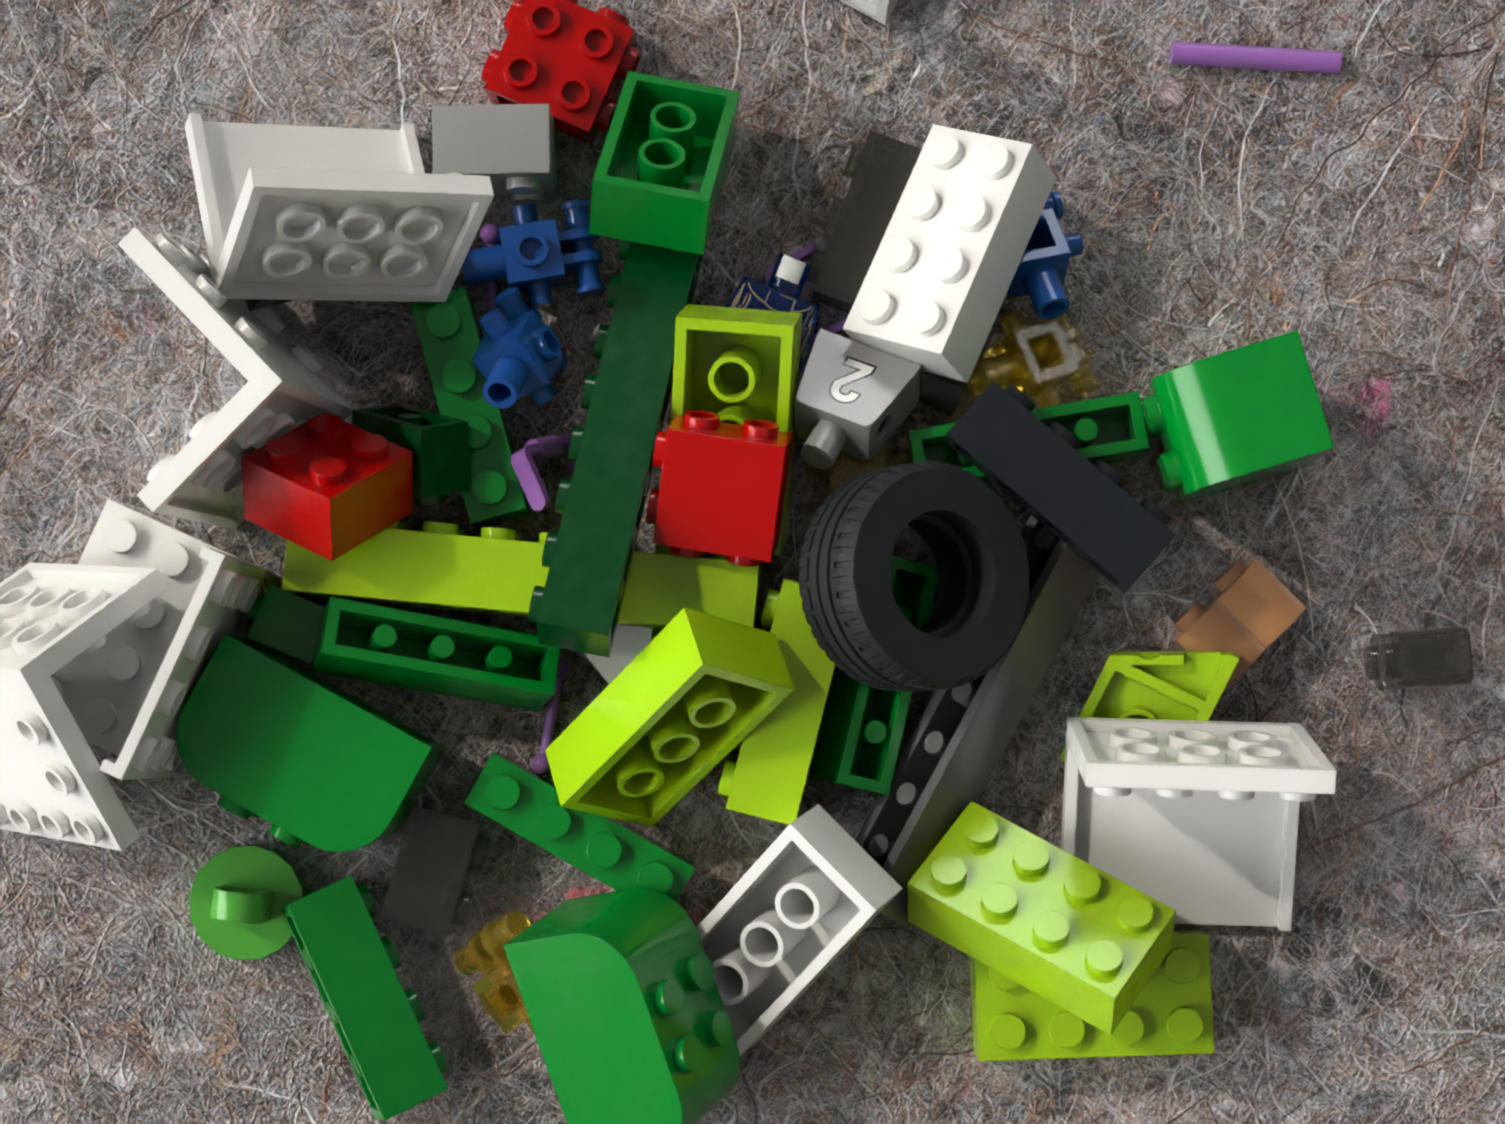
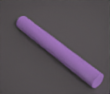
(1255, 57)

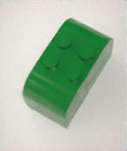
(1236, 418)
(300, 751)
(626, 1010)

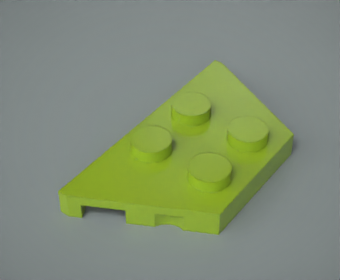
(1160, 685)

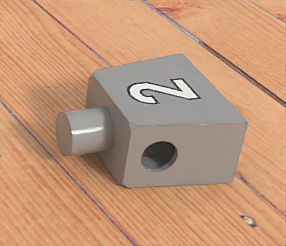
(851, 399)

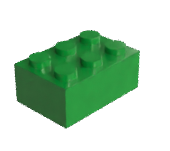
(664, 163)

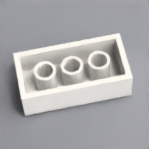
(951, 250)
(790, 920)

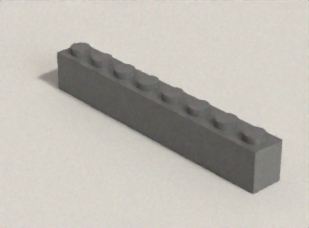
(973, 723)

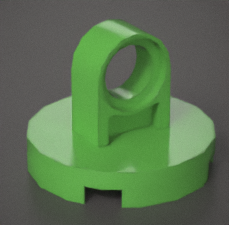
(240, 900)

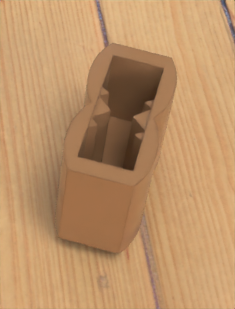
(1241, 616)

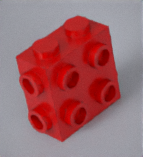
(564, 60)
(720, 487)

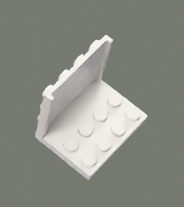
(330, 212)
(280, 392)
(143, 675)
(46, 766)
(1193, 811)

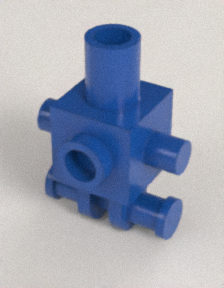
(533, 255)
(1046, 263)
(517, 353)

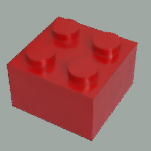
(327, 485)

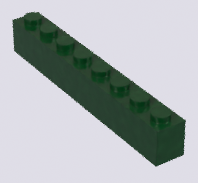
(613, 451)

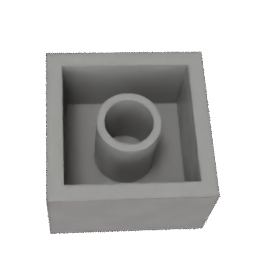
(500, 141)

